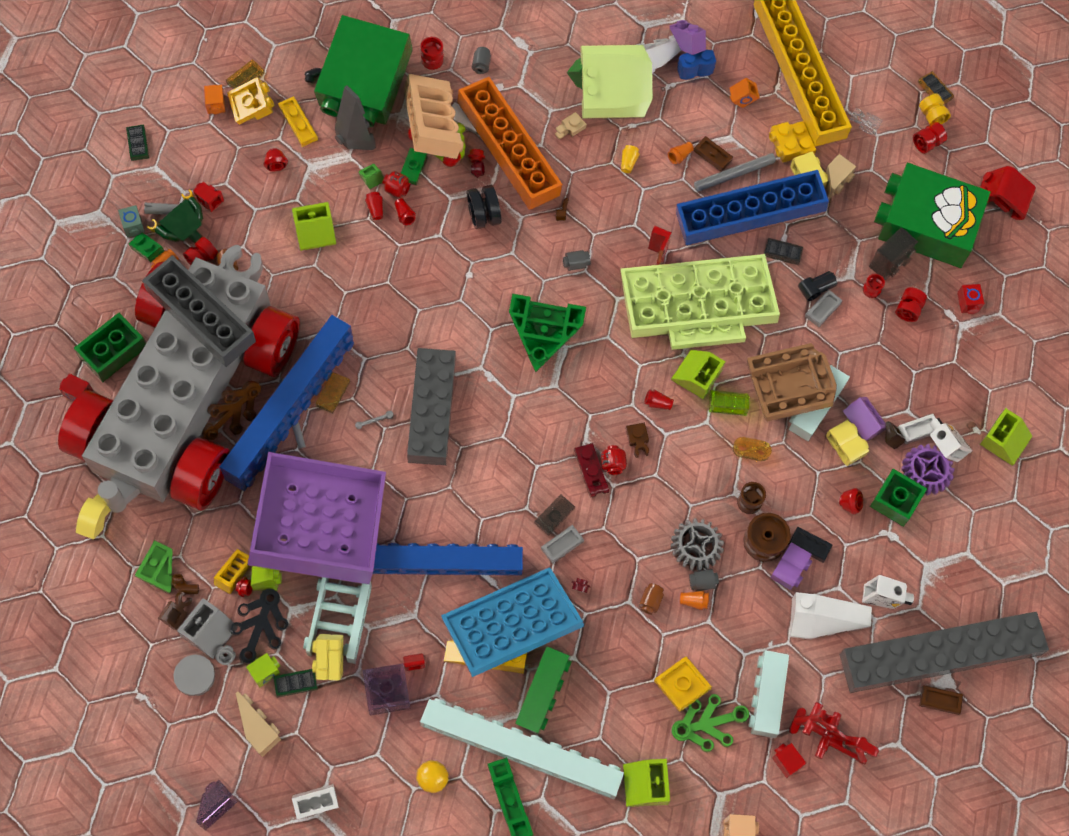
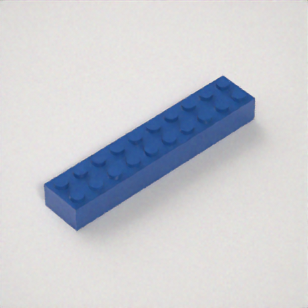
(287, 403)

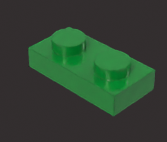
(146, 247)

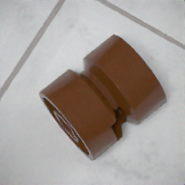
(751, 497)

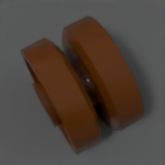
(766, 537)

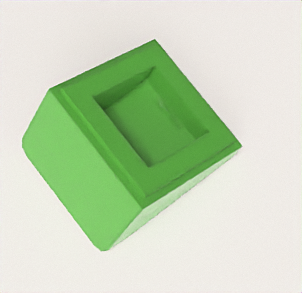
(371, 176)

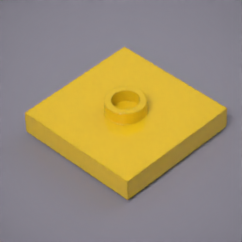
(682, 684)

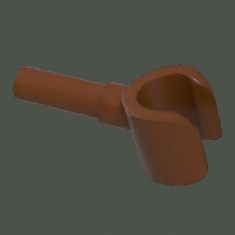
(561, 214)

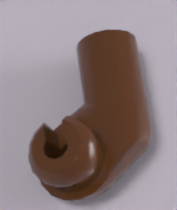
(182, 586)

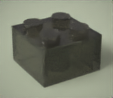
(894, 254)

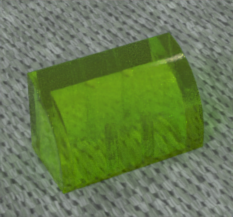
(728, 402)

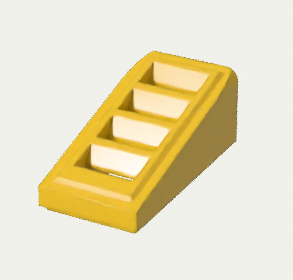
(226, 582)

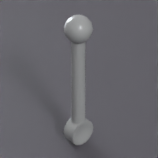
(389, 415)

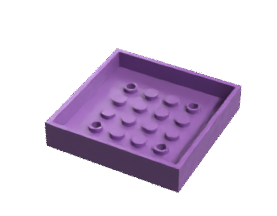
(318, 518)

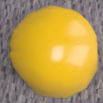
(432, 776)

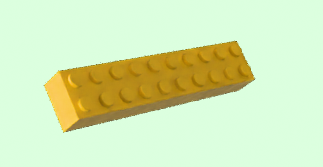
(803, 70)

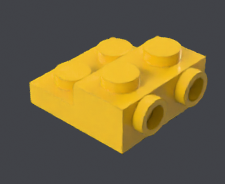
(250, 101)
(791, 140)

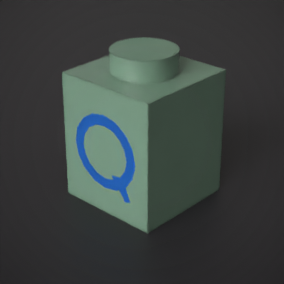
(131, 221)

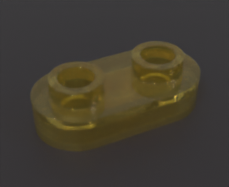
(751, 449)

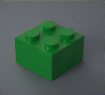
(898, 497)

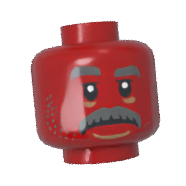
(396, 184)
(613, 460)

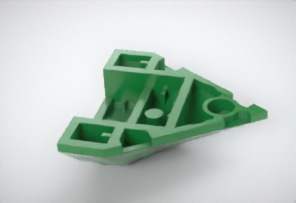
(544, 326)

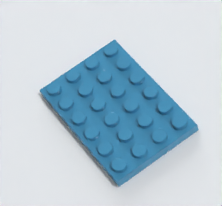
(512, 621)

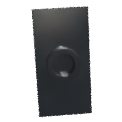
(816, 546)

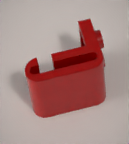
(1009, 190)

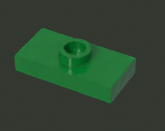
(413, 165)

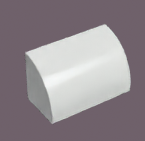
(315, 801)

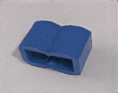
(695, 65)

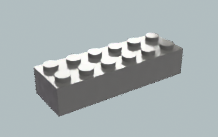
(199, 311)
(431, 406)

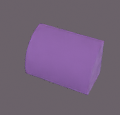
(865, 418)

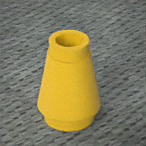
(629, 158)

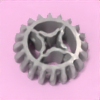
(693, 529)

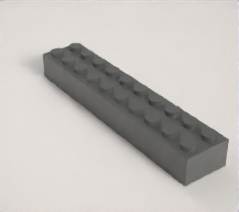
(943, 652)

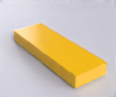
(298, 121)

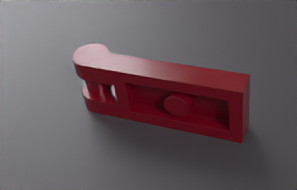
(591, 469)

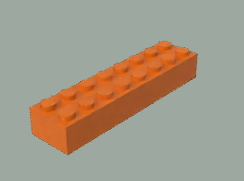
(509, 143)

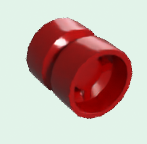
(432, 53)
(930, 137)
(203, 250)
(911, 304)

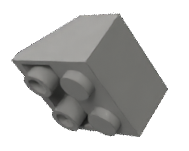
(206, 628)

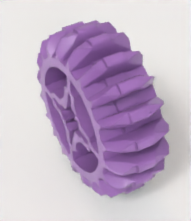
(916, 458)

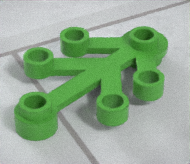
(707, 724)

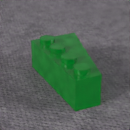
(543, 689)

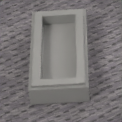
(823, 308)
(562, 544)

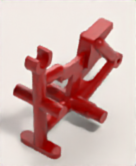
(831, 735)

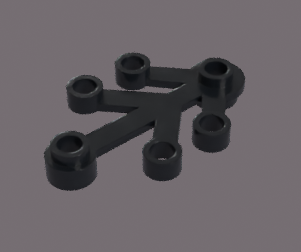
(260, 622)

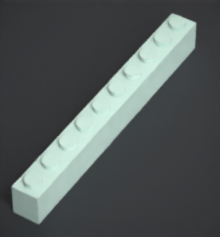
(521, 748)

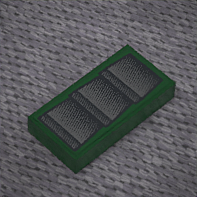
(137, 142)
(295, 683)

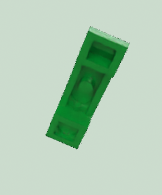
(509, 798)

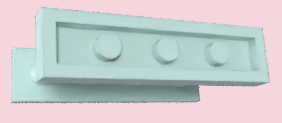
(358, 611)

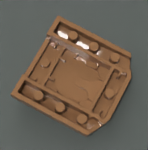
(792, 381)

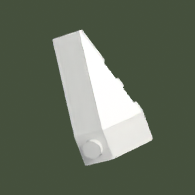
(661, 51)
(822, 616)

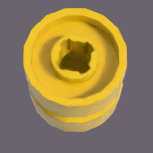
(934, 110)

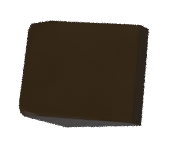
(893, 435)

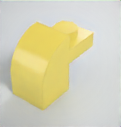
(92, 517)

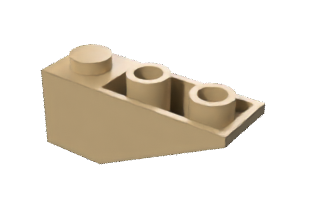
(257, 731)

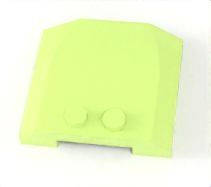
(616, 81)

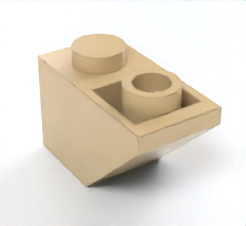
(839, 173)

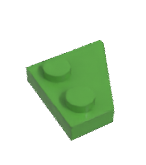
(157, 567)

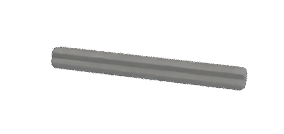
(734, 172)

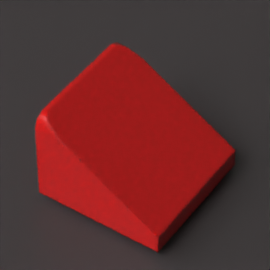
(414, 662)

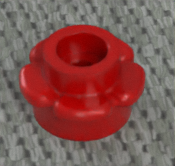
(476, 154)
(244, 587)

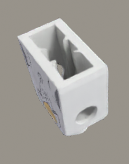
(949, 441)
(886, 593)

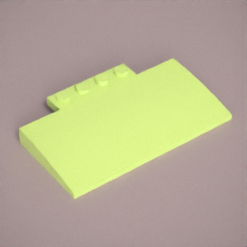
(700, 300)

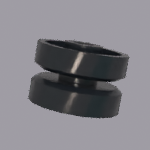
(484, 206)

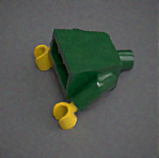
(181, 221)

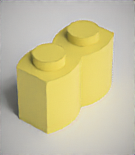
(847, 442)

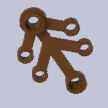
(246, 394)

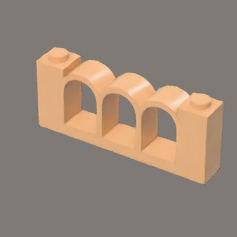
(432, 116)

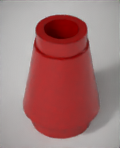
(375, 205)
(405, 212)
(658, 400)

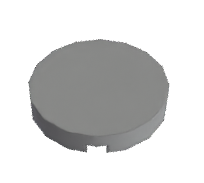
(194, 675)

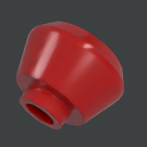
(275, 160)
(852, 501)

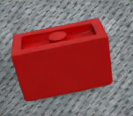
(659, 242)

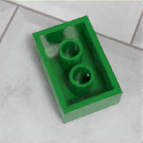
(110, 347)

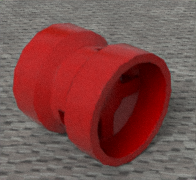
(876, 282)

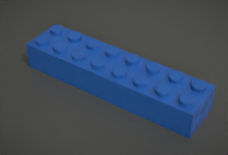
(752, 207)

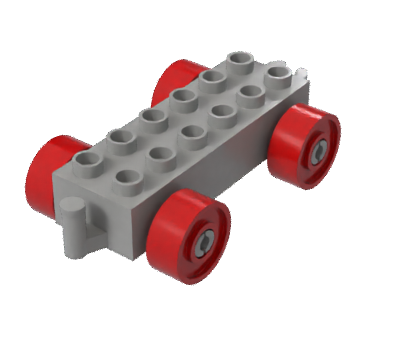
(153, 426)

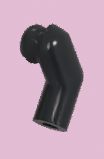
(310, 74)

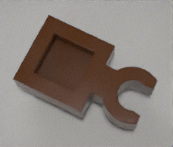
(637, 436)
(173, 612)

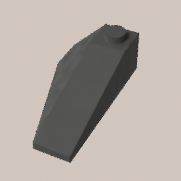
(351, 124)

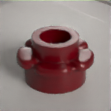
(478, 168)
(580, 585)

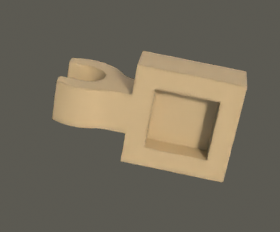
(571, 125)

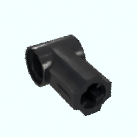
(813, 287)

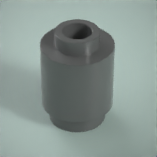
(481, 60)
(576, 260)
(703, 580)

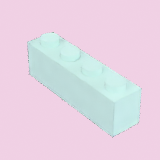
(807, 423)
(770, 694)

